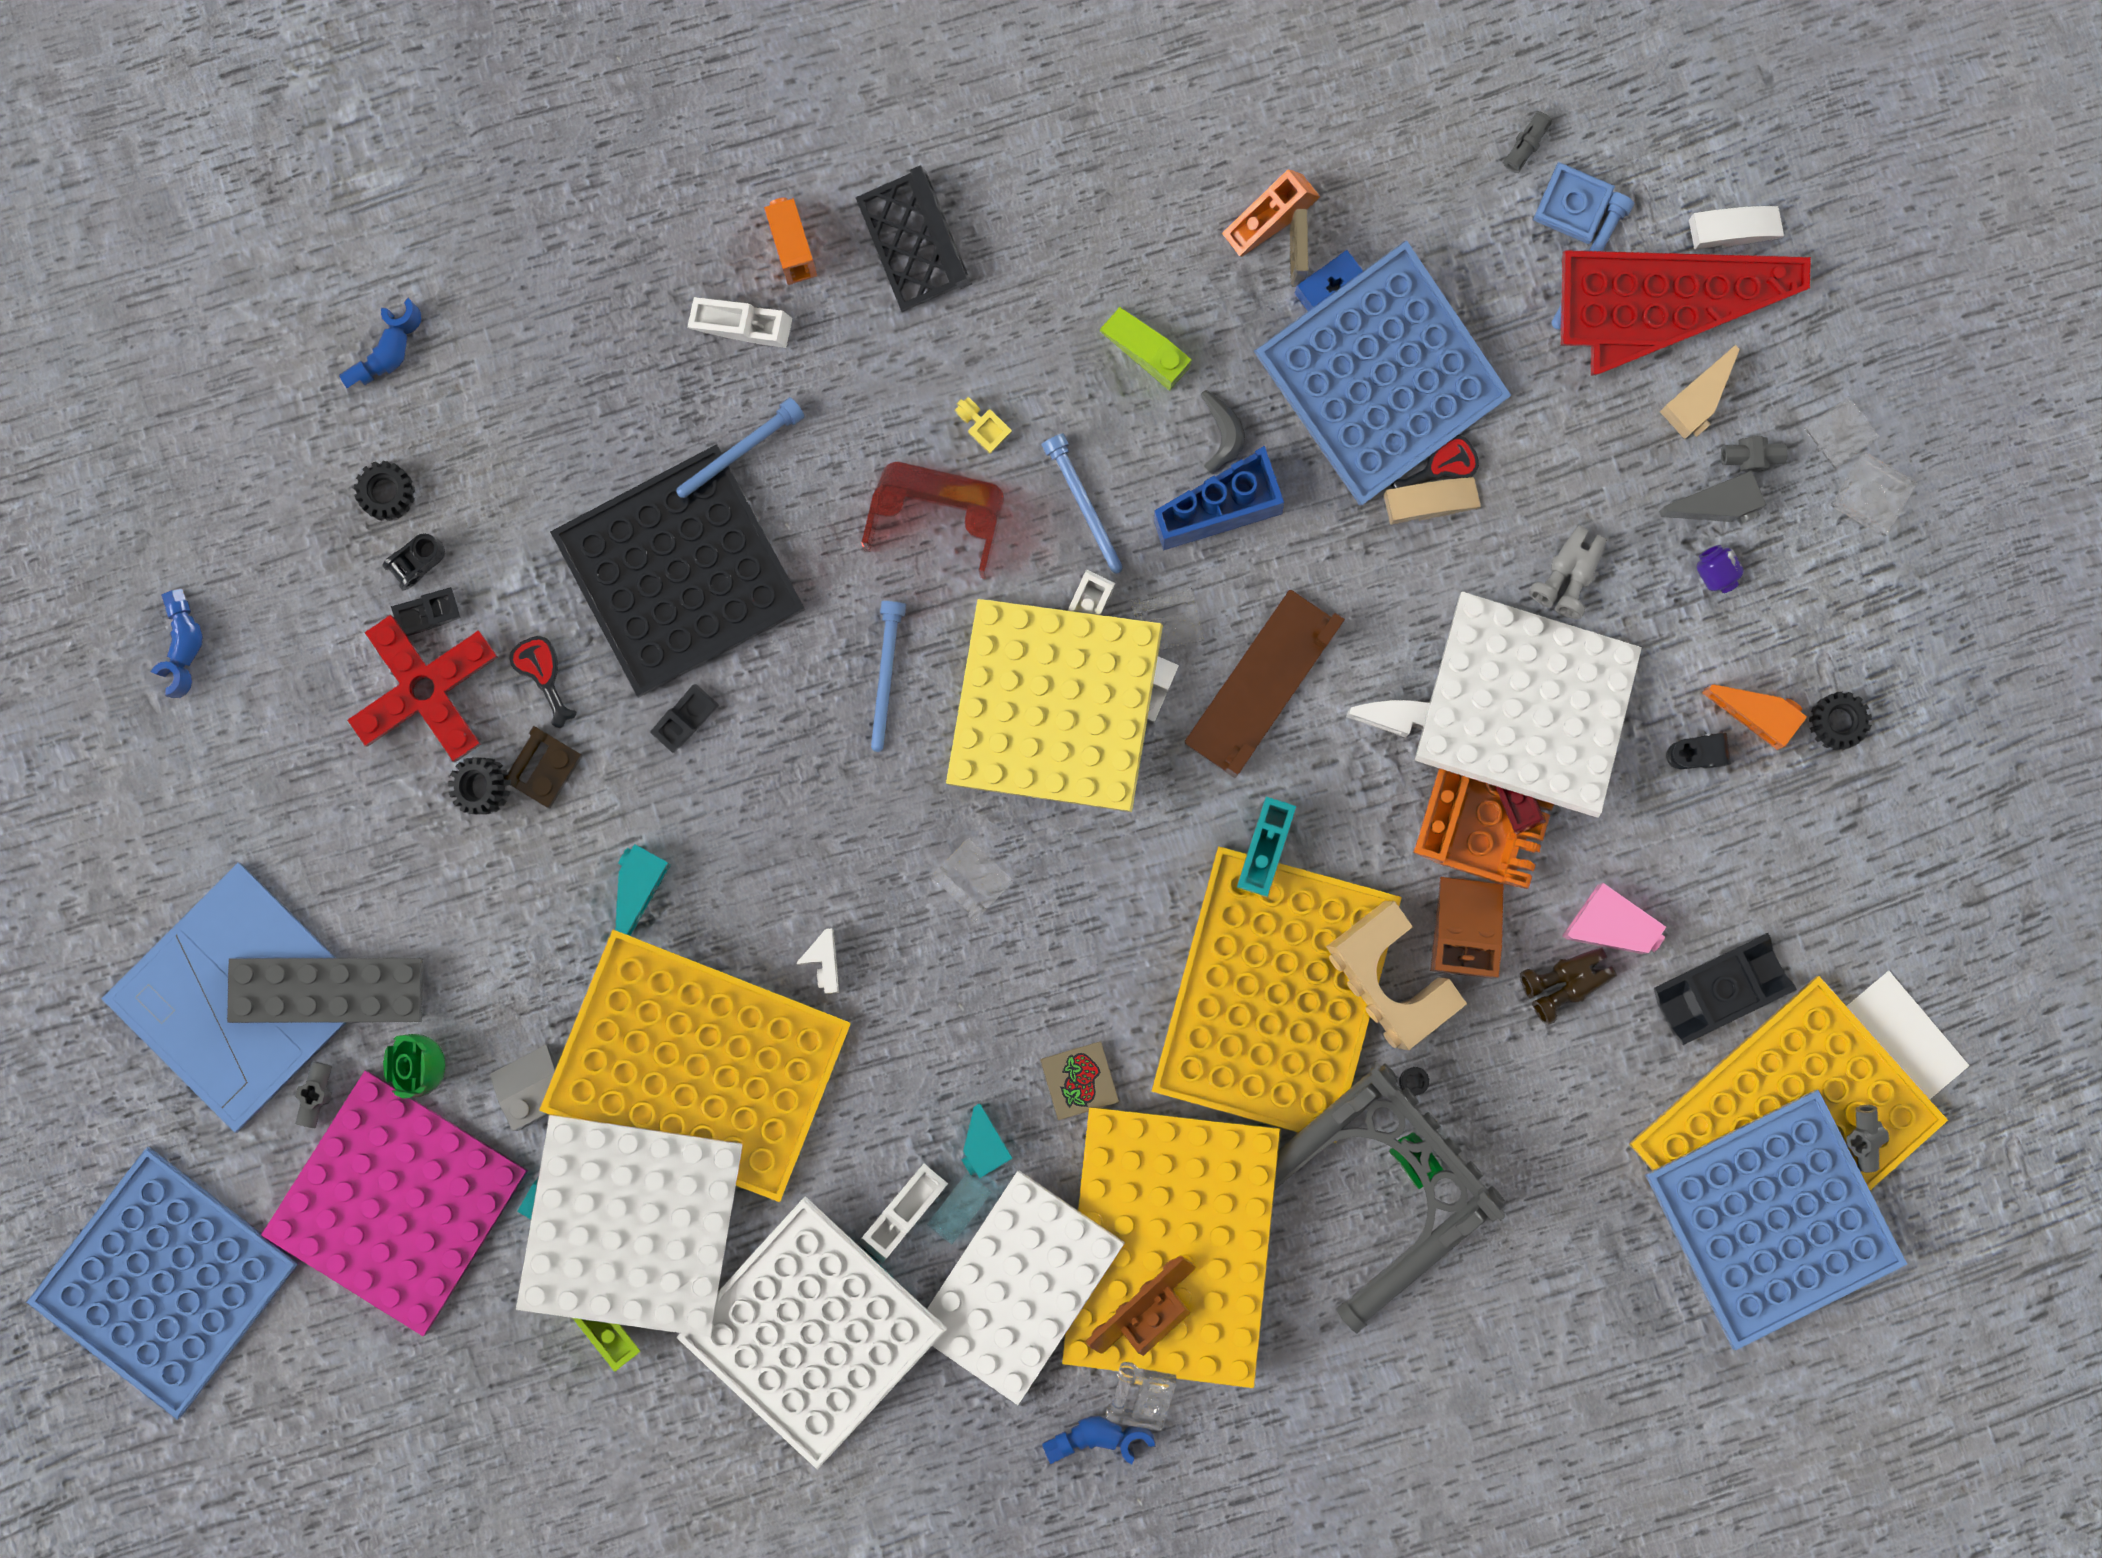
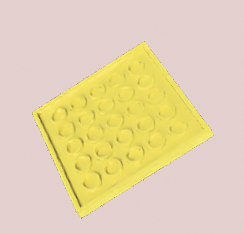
(1054, 704)

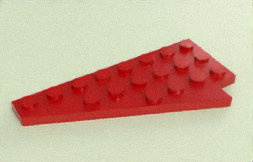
(1648, 301)

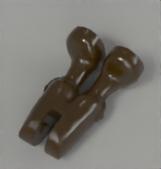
(1578, 980)

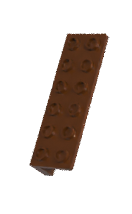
(1262, 683)

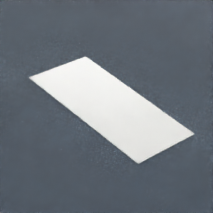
(1908, 1035)

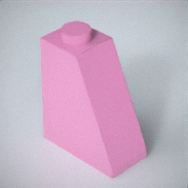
(1615, 923)

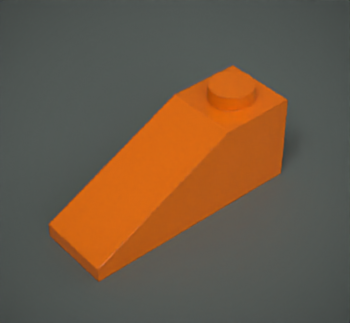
(1270, 212)
(1764, 714)

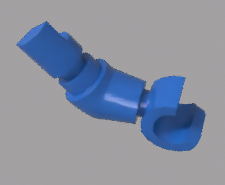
(390, 350)
(184, 645)
(1096, 1432)

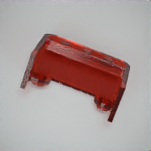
(979, 498)

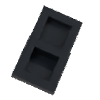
(426, 612)
(684, 718)

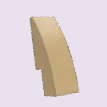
(1431, 500)

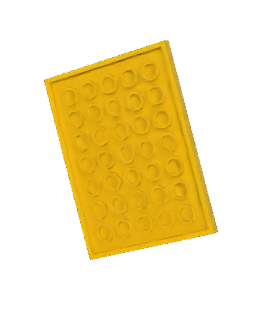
(1260, 1006)
(1799, 1050)
(696, 1057)
(1190, 1193)

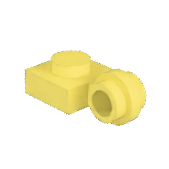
(988, 429)

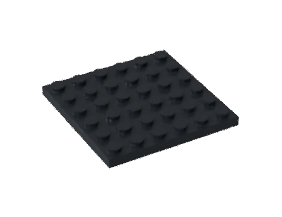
(676, 573)

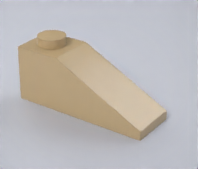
(1699, 400)

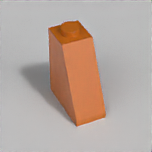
(790, 240)

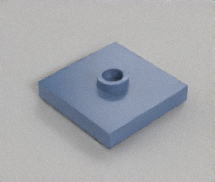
(1573, 203)

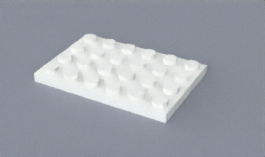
(1020, 1286)

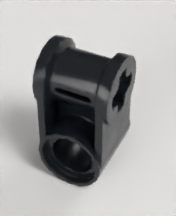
(412, 561)
(1703, 751)

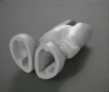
(1574, 562)

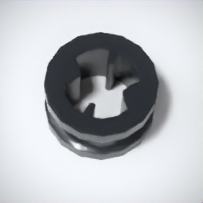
(1412, 1072)

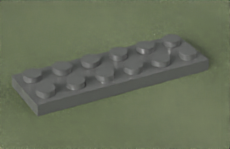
(324, 990)

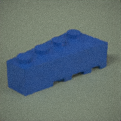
(1222, 503)

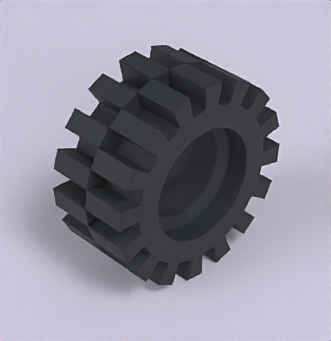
(371, 477)
(1858, 715)
(464, 785)

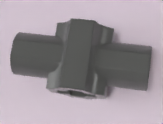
(1754, 454)
(316, 1080)
(1867, 1138)

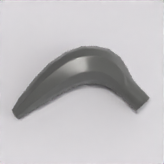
(1231, 432)

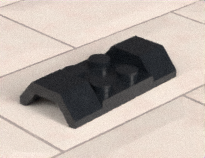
(1723, 989)

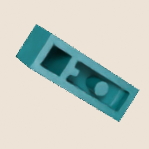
(1266, 846)
(637, 884)

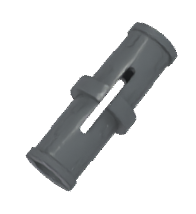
(1527, 142)

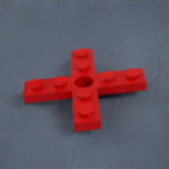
(410, 668)

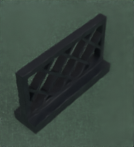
(938, 228)

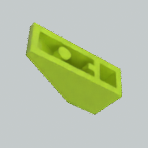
(1147, 348)
(610, 1341)

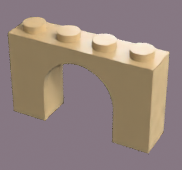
(1358, 955)

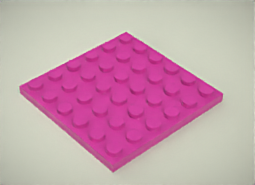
(394, 1203)

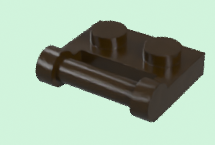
(551, 771)

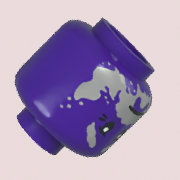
(1719, 569)

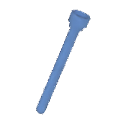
(1618, 208)
(787, 414)
(1057, 449)
(892, 615)

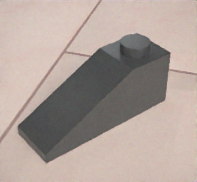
(1723, 502)

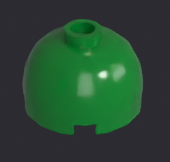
(414, 1065)

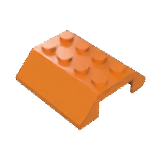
(1472, 833)

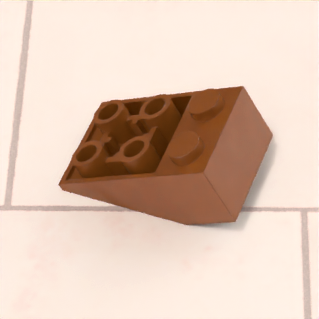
(1468, 928)

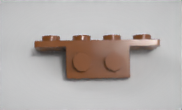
(1149, 1313)

